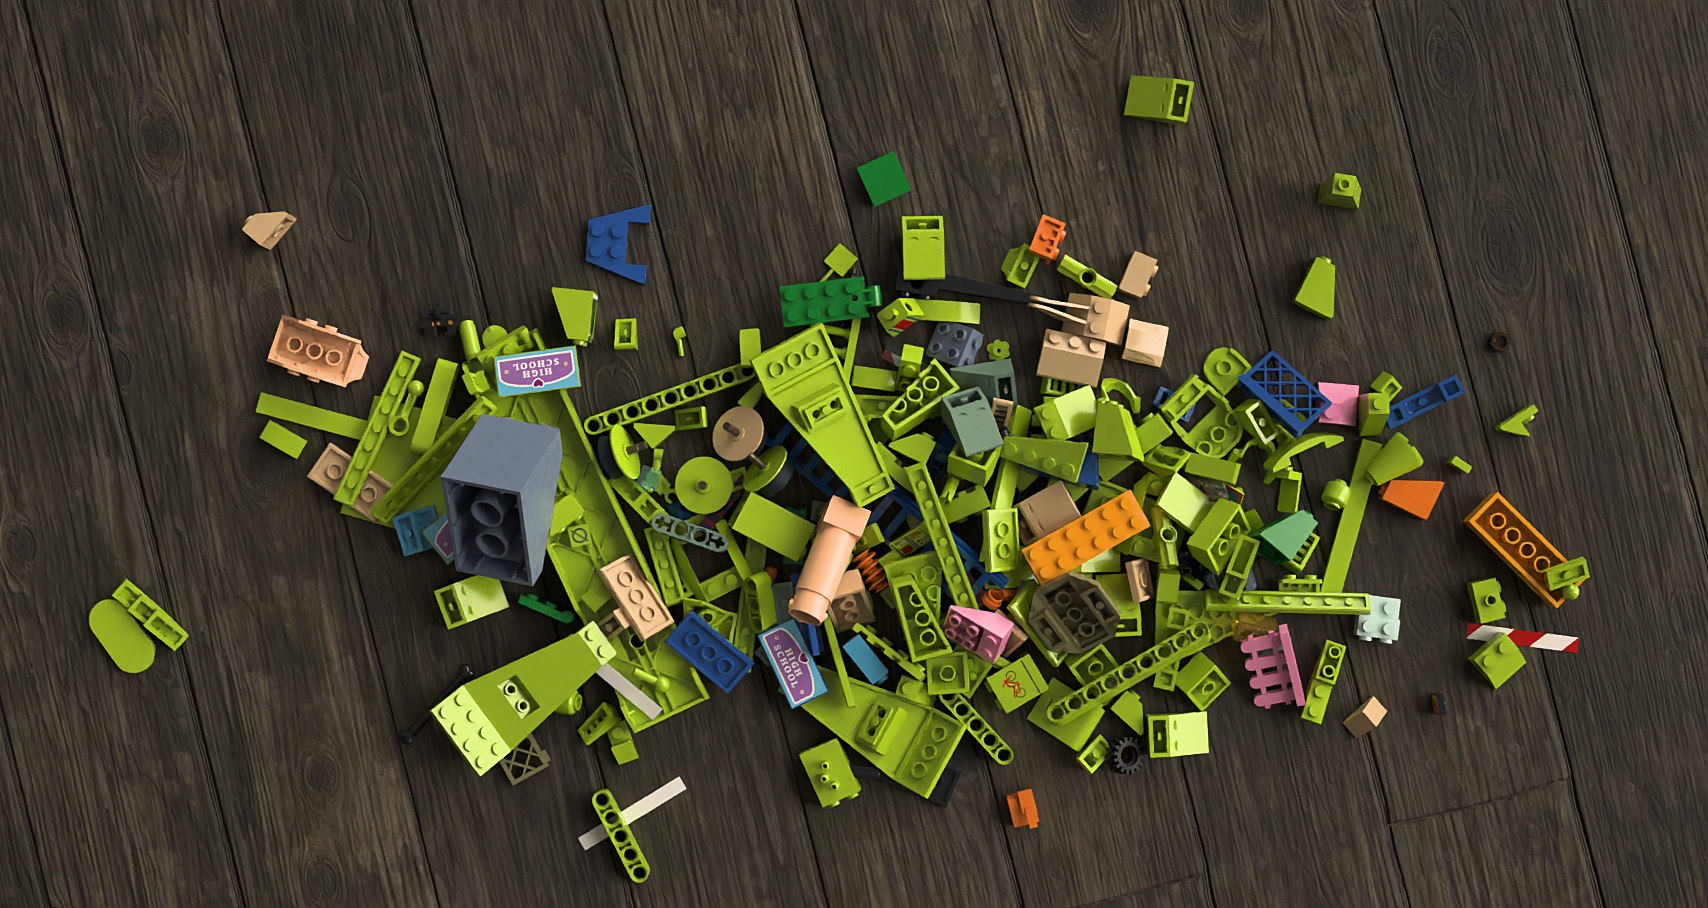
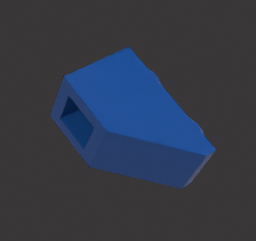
(938, 460)

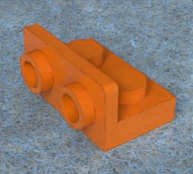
(1046, 238)

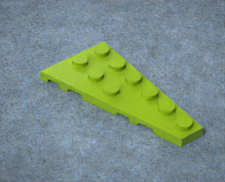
(927, 575)

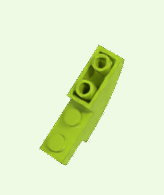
(1321, 682)

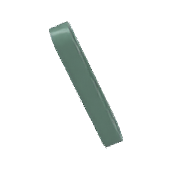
(691, 529)

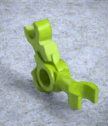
(663, 486)

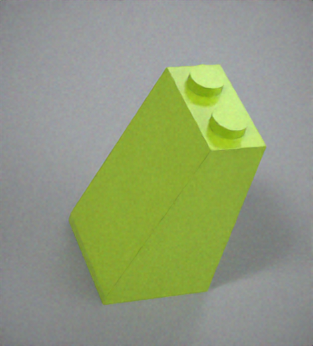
(772, 525)

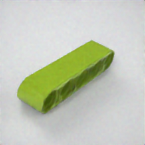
(434, 406)
(980, 733)
(621, 825)

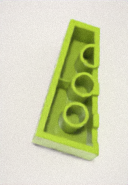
(919, 401)
(919, 624)

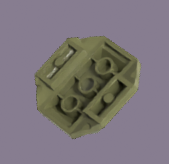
(1070, 629)

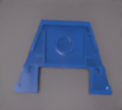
(608, 242)

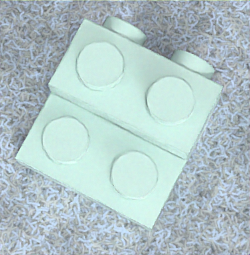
(1381, 622)

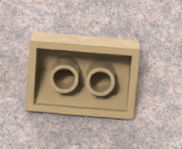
(1071, 358)

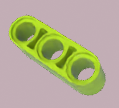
(760, 602)

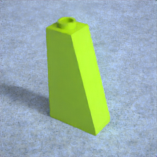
(1340, 191)

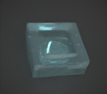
(649, 477)

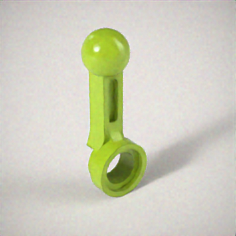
(415, 389)

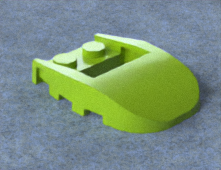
(1215, 431)
(893, 466)

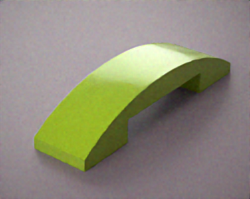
(949, 311)
(1280, 457)
(1176, 622)

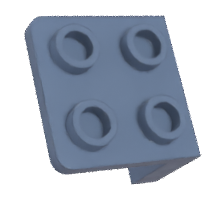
(954, 344)

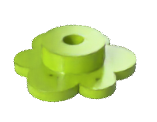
(992, 349)

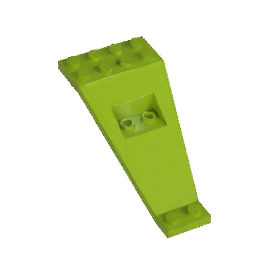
(807, 377)
(908, 742)

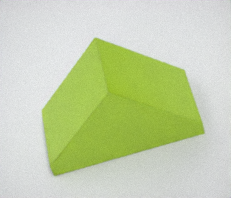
(625, 335)
(691, 418)
(653, 433)
(1167, 585)

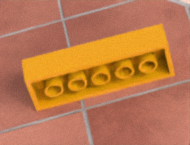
(1085, 537)
(1517, 545)

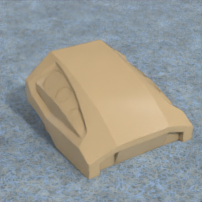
(1145, 343)

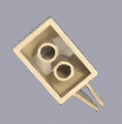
(1089, 316)

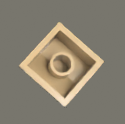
(268, 227)

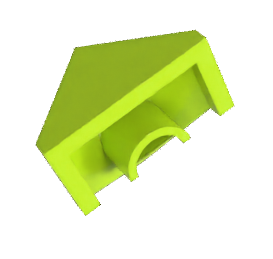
(708, 612)

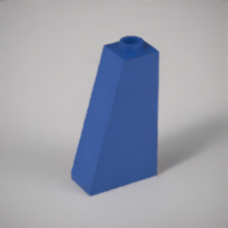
(1088, 475)

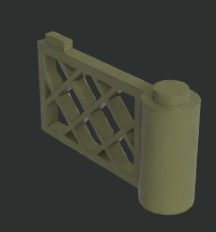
(544, 757)

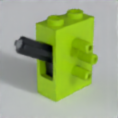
(832, 772)

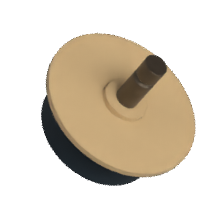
(739, 434)

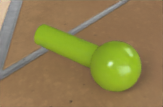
(661, 683)

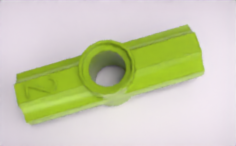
(1075, 270)
(1165, 548)

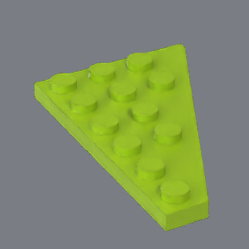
(1218, 621)

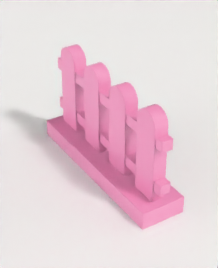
(1277, 658)

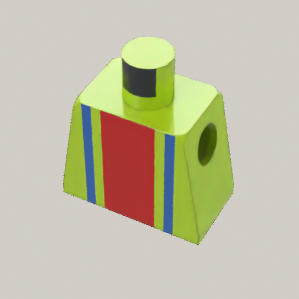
(897, 317)

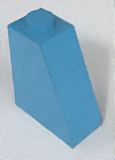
(866, 659)

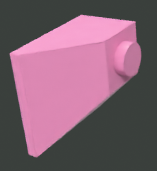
(1344, 404)

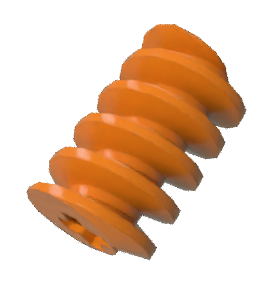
(871, 570)

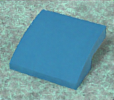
(410, 529)

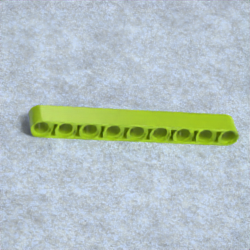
(660, 398)
(1139, 674)

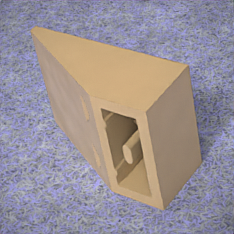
(1045, 512)

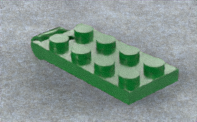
(827, 301)

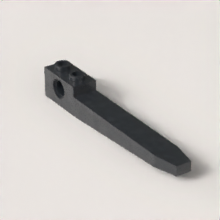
(966, 287)

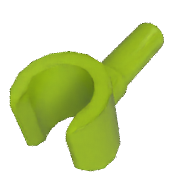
(678, 334)

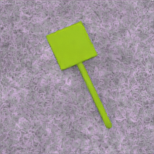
(840, 261)

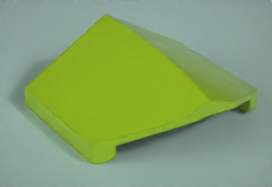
(1165, 460)

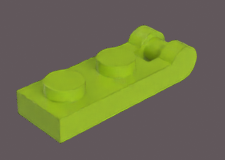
(506, 346)

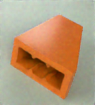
(1411, 496)

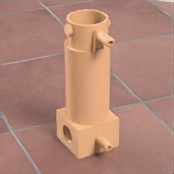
(836, 535)

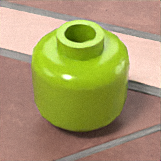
(1336, 494)
(570, 705)

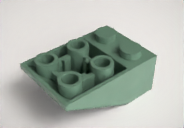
(994, 379)
(971, 421)

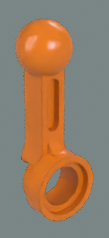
(994, 598)

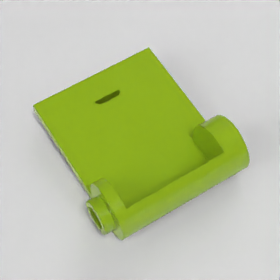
(1076, 731)

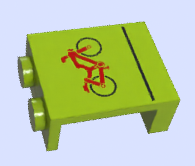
(1016, 683)

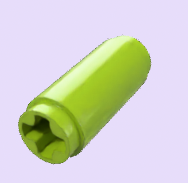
(469, 340)

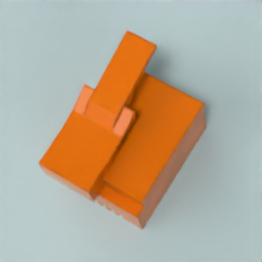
(1023, 808)

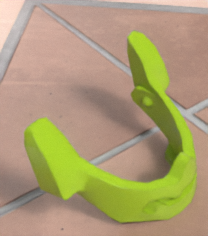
(1113, 383)
(1269, 447)

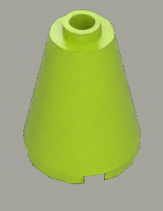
(1393, 461)

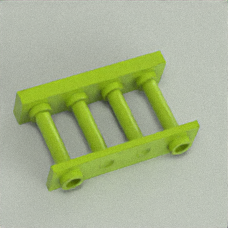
(849, 352)

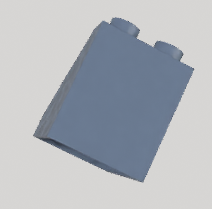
(503, 498)

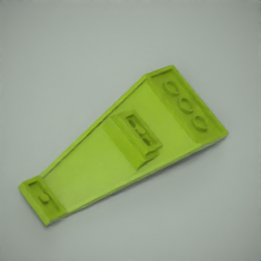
(487, 719)

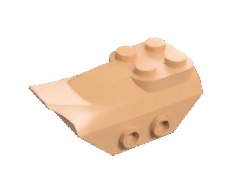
(317, 352)

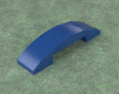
(1424, 401)

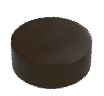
(1499, 341)

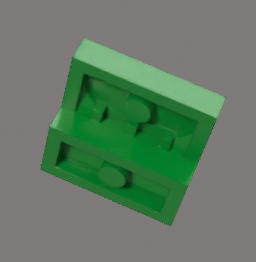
(883, 178)

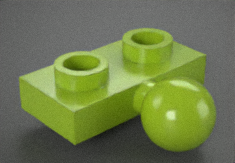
(1565, 575)

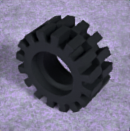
(1134, 755)

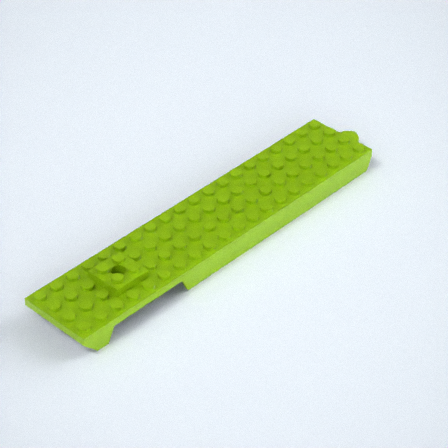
(611, 541)

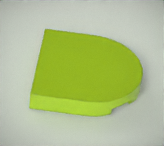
(1223, 368)

